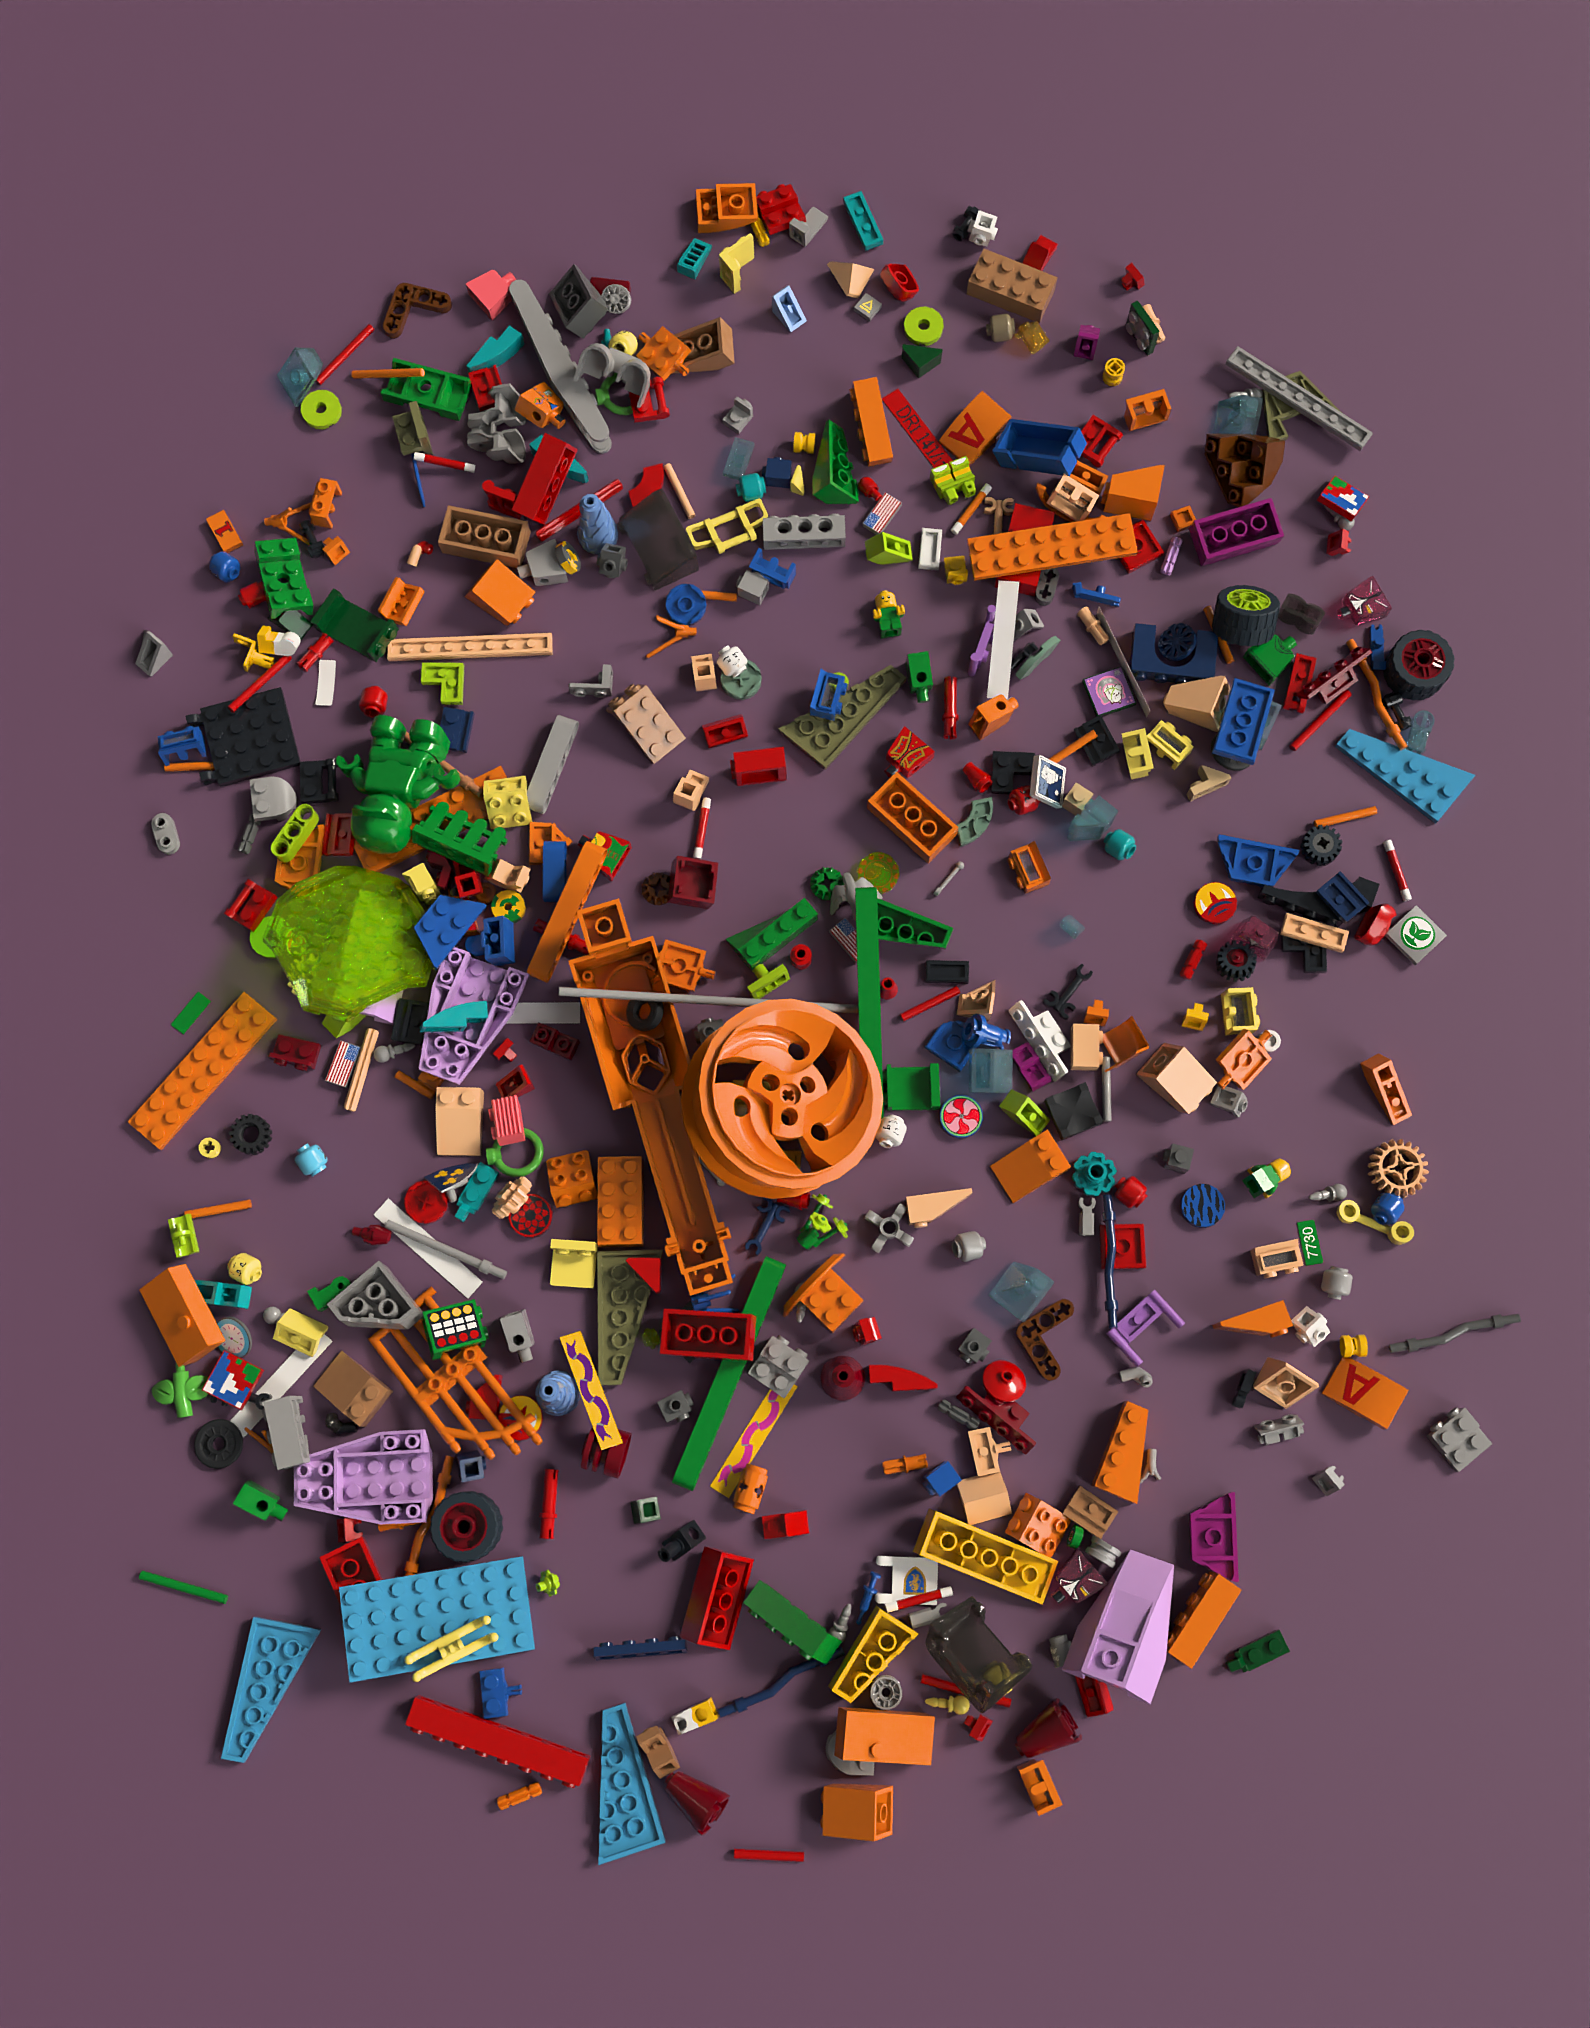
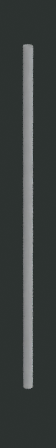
(682, 998)

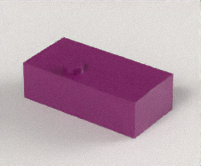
(1236, 532)

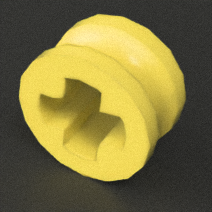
(206, 1142)

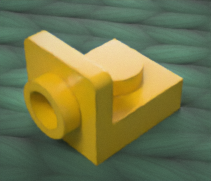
(955, 570)

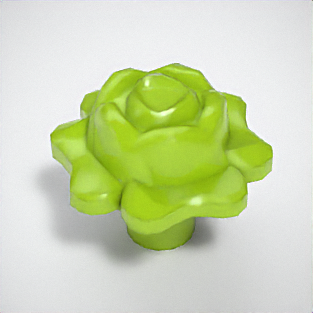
(548, 1583)

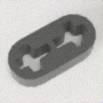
(1050, 586)

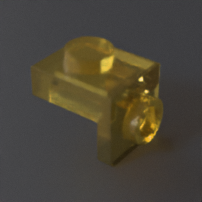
(1032, 336)

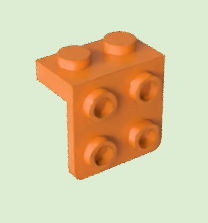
(571, 1179)
(1038, 1525)

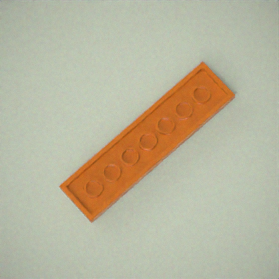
(1052, 546)
(456, 798)
(202, 1071)

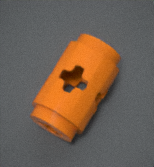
(753, 1478)

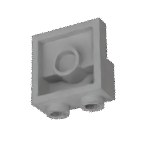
(779, 1365)
(1459, 1438)

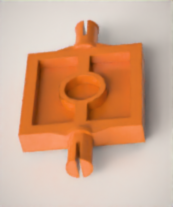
(664, 353)
(683, 965)
(1243, 1059)

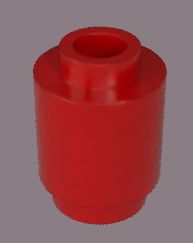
(252, 594)
(804, 962)

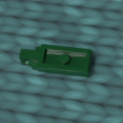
(1258, 1652)

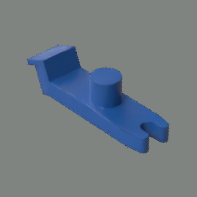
(1097, 596)
(1377, 648)

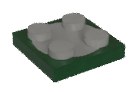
(1142, 328)

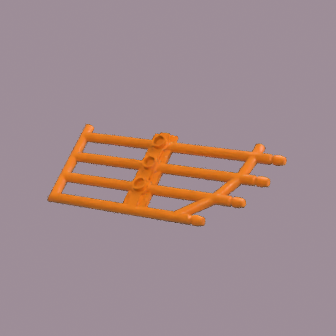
(448, 1376)

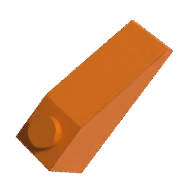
(1386, 1087)

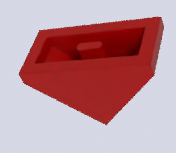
(515, 1083)
(649, 1270)

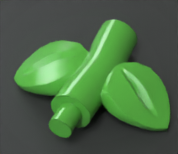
(180, 1391)

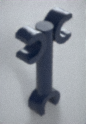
(772, 1210)

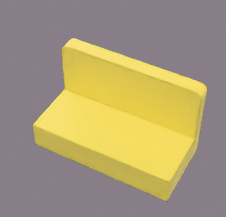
(299, 1332)

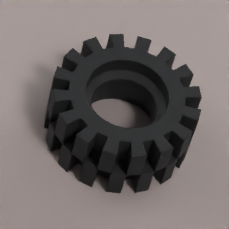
(239, 1128)

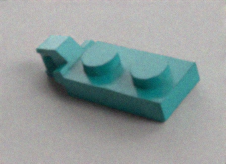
(476, 1191)

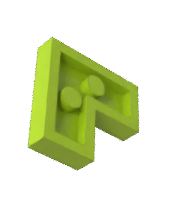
(450, 678)

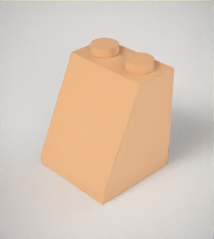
(1177, 1077)

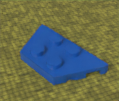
(1254, 861)
(446, 925)

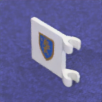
(909, 1577)

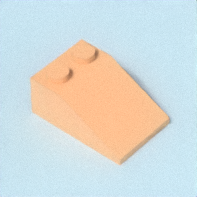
(459, 1121)

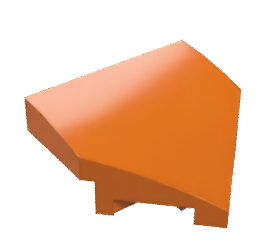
(538, 834)

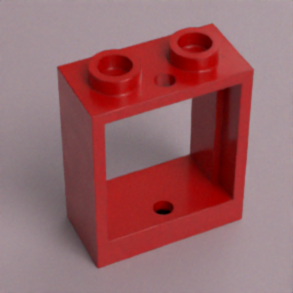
(759, 766)

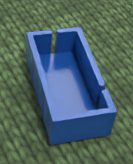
(1039, 447)

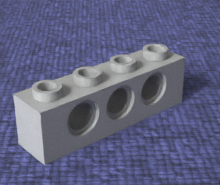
(812, 539)

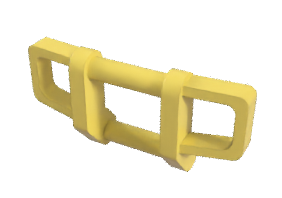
(739, 512)

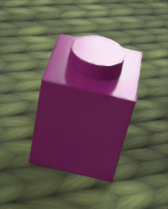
(1086, 342)

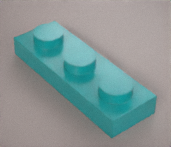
(863, 220)

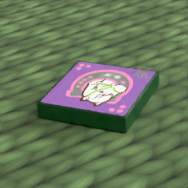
(1109, 692)

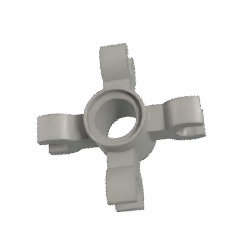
(894, 1219)

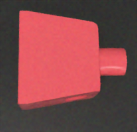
(491, 292)

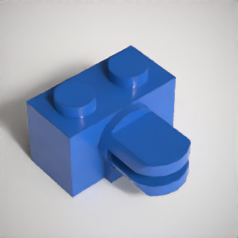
(494, 942)

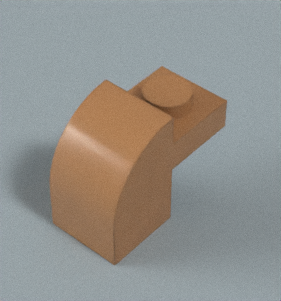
(658, 1751)

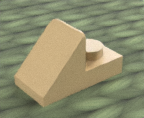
(1212, 781)

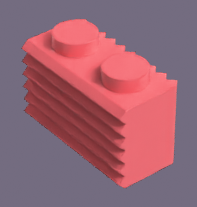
(507, 1120)

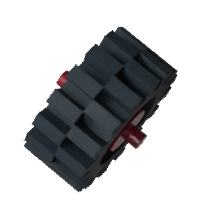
(1236, 961)

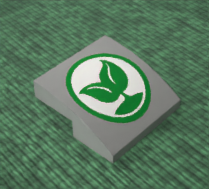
(1415, 935)

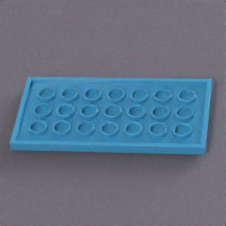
(407, 1612)

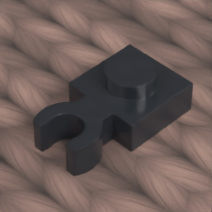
(1244, 1387)

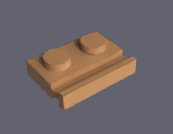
(1090, 1512)

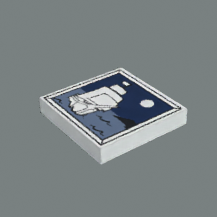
(1047, 781)

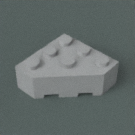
(376, 1302)

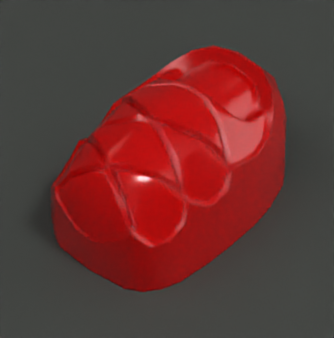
(899, 281)
(1375, 924)

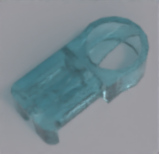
(1419, 734)

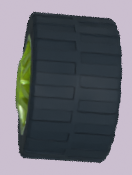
(1245, 615)

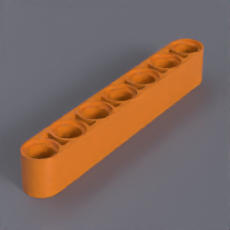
(565, 913)

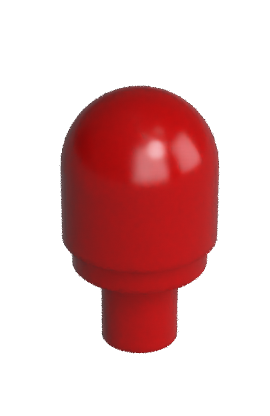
(869, 488)

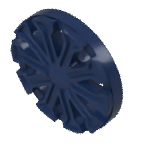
(1177, 642)

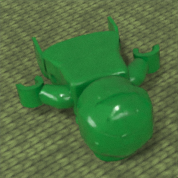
(396, 781)

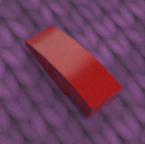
(901, 1378)

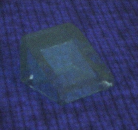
(1072, 926)

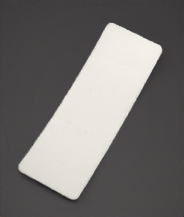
(326, 682)

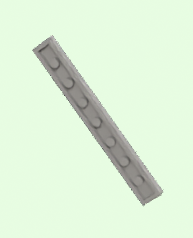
(1299, 398)

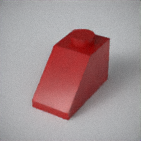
(488, 1397)

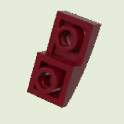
(554, 1041)

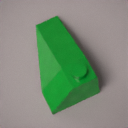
(832, 474)

